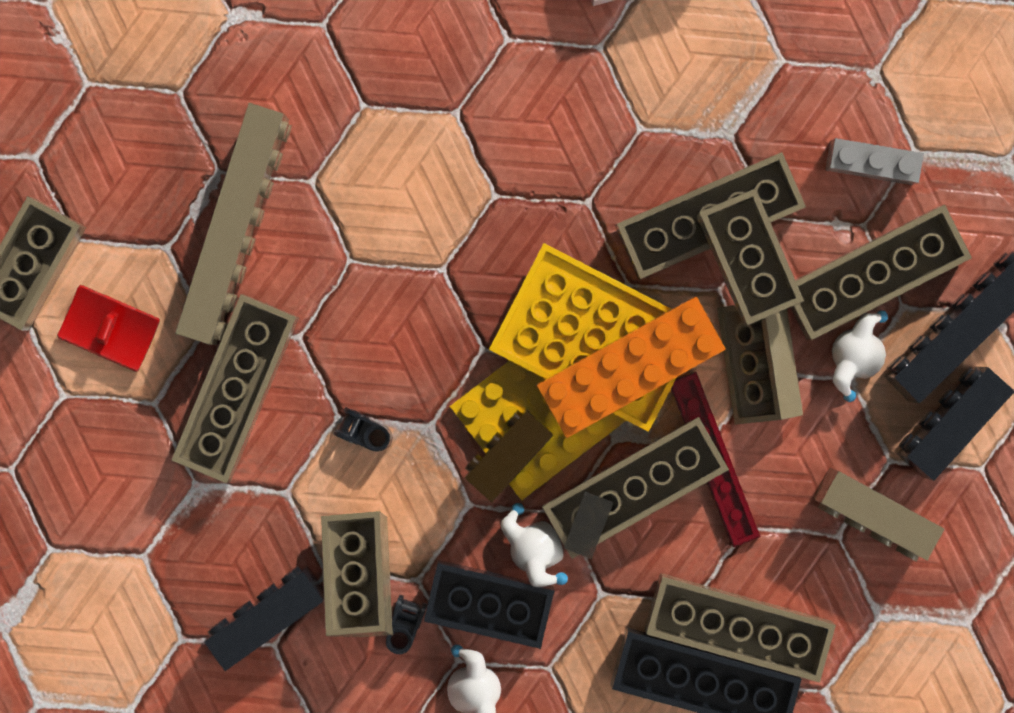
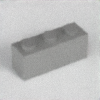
(874, 161)

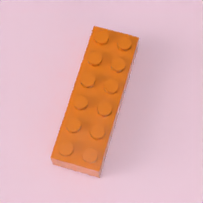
(631, 366)

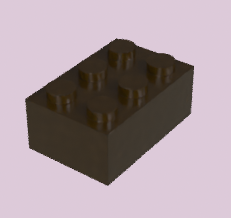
(507, 454)

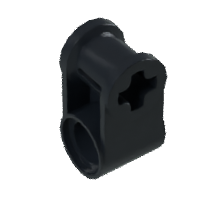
(361, 430)
(405, 622)

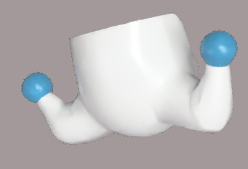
(858, 353)
(534, 548)
(474, 686)

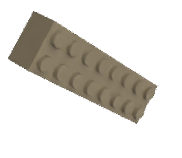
(233, 224)

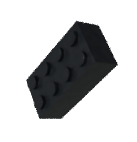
(954, 422)
(489, 604)
(266, 618)

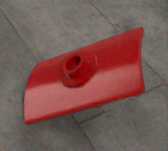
(108, 328)

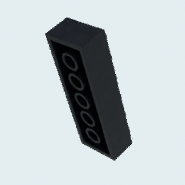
(955, 334)
(699, 678)

